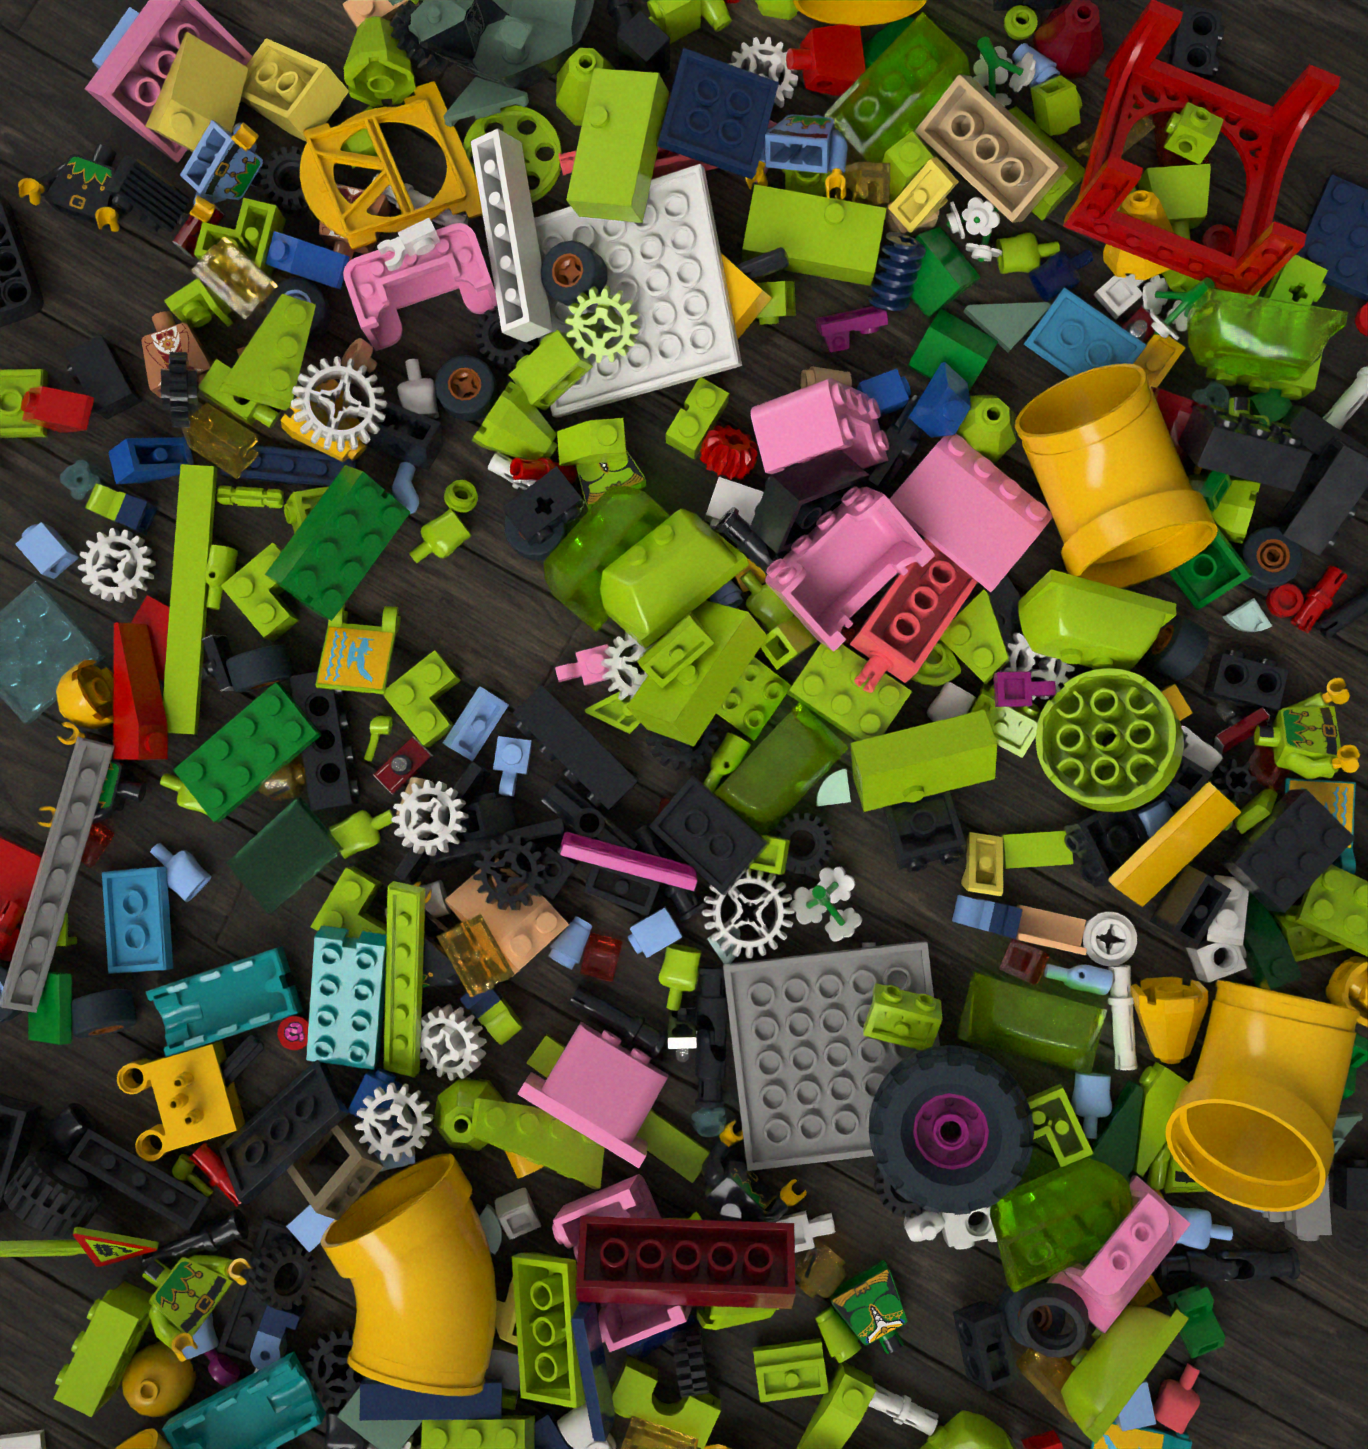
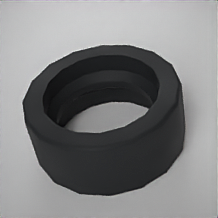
(1042, 1341)

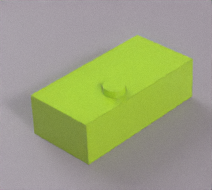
(618, 145)
(818, 233)
(698, 691)
(924, 760)

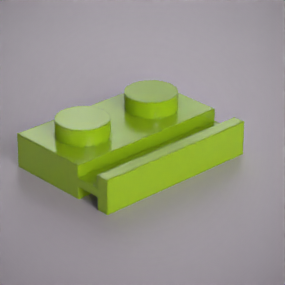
(790, 1370)

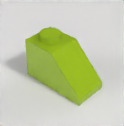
(592, 442)

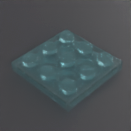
(37, 650)

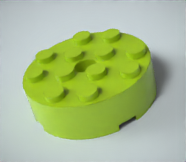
(1137, 761)

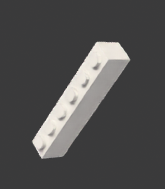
(511, 236)

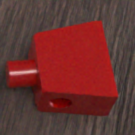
(829, 58)

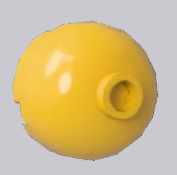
(87, 695)
(157, 1380)

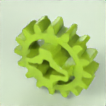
(617, 325)

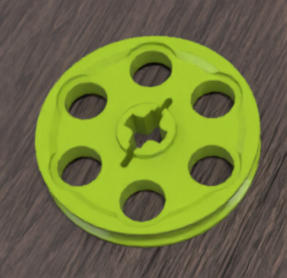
(543, 136)

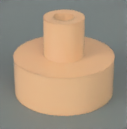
(361, 353)

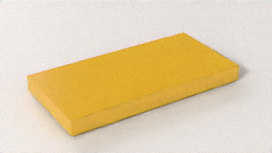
(1174, 845)

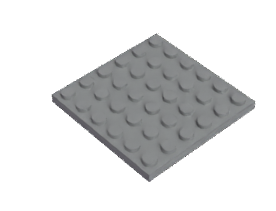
(802, 1049)

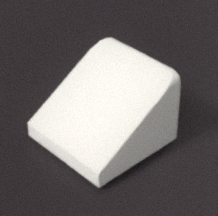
(517, 1213)

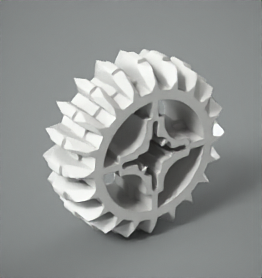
(347, 376)
(765, 934)

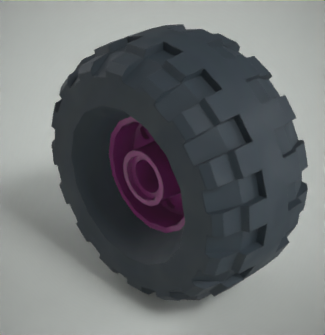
(959, 1168)

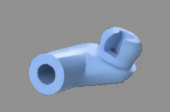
(403, 488)

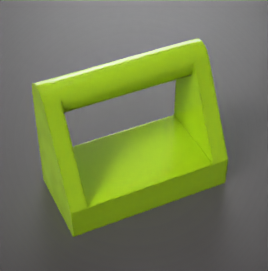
(675, 650)

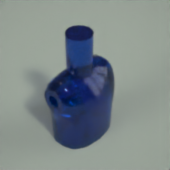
(1058, 273)

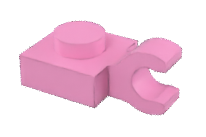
(587, 667)

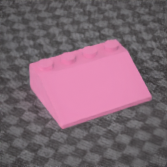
(142, 59)
(970, 510)

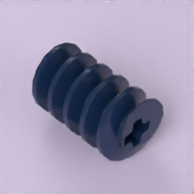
(899, 272)

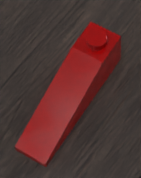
(138, 706)

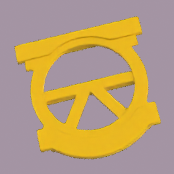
(352, 221)

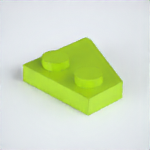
(977, 638)

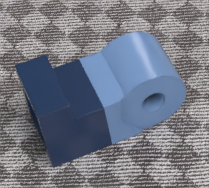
(987, 916)
(271, 1336)

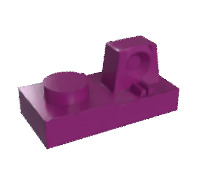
(838, 326)

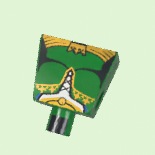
(872, 1307)

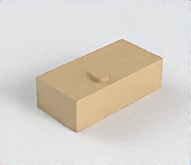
(991, 148)

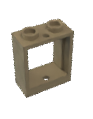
(358, 1169)

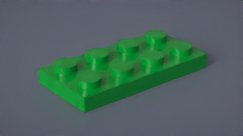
(247, 752)

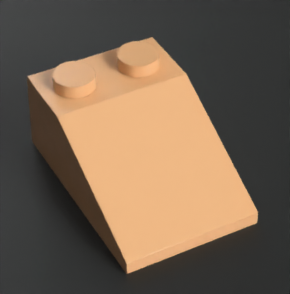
(519, 932)

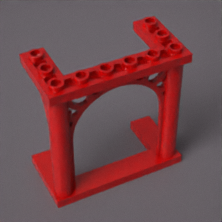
(1259, 244)

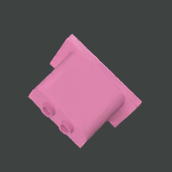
(600, 1091)
(1126, 1257)

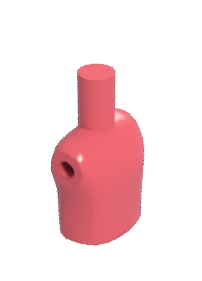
(1177, 1400)

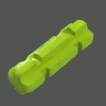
(250, 496)

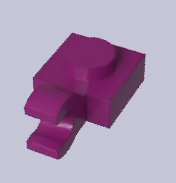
(1016, 689)

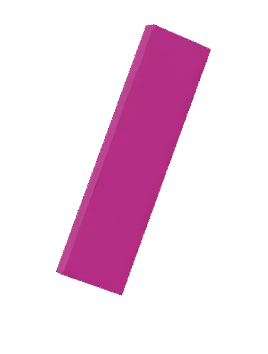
(628, 861)

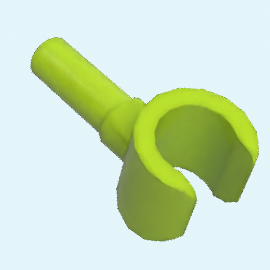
(378, 726)
(183, 1171)

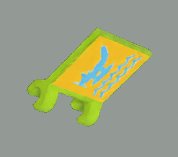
(358, 655)

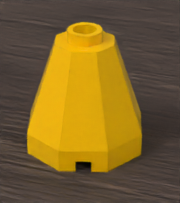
(1147, 208)
(293, 428)
(1170, 1015)

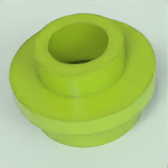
(1014, 29)
(462, 489)

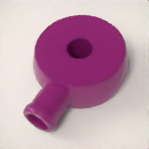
(222, 1368)

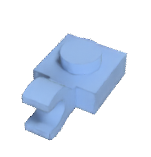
(512, 758)

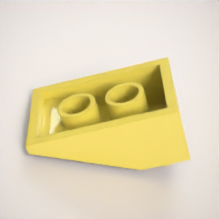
(291, 88)
(197, 89)

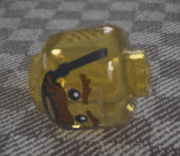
(286, 782)
(820, 1272)

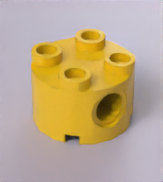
(1350, 987)

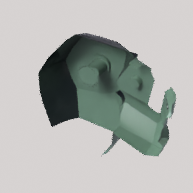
(503, 39)

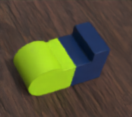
(121, 508)
(494, 1014)

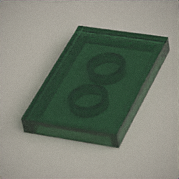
(284, 855)

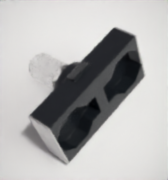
(218, 653)
(682, 1031)

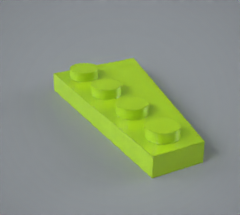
(539, 1139)

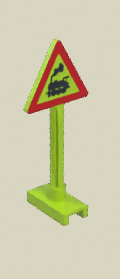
(100, 1246)

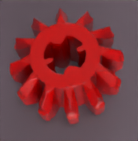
(728, 452)

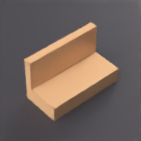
(1051, 929)

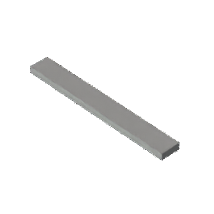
(56, 875)

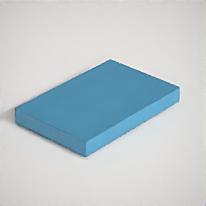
(1081, 338)
(137, 920)

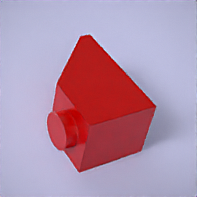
(57, 409)

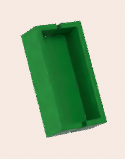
(338, 542)

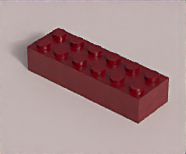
(686, 1262)

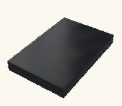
(709, 835)

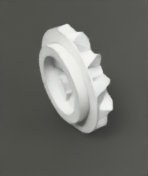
(1117, 952)

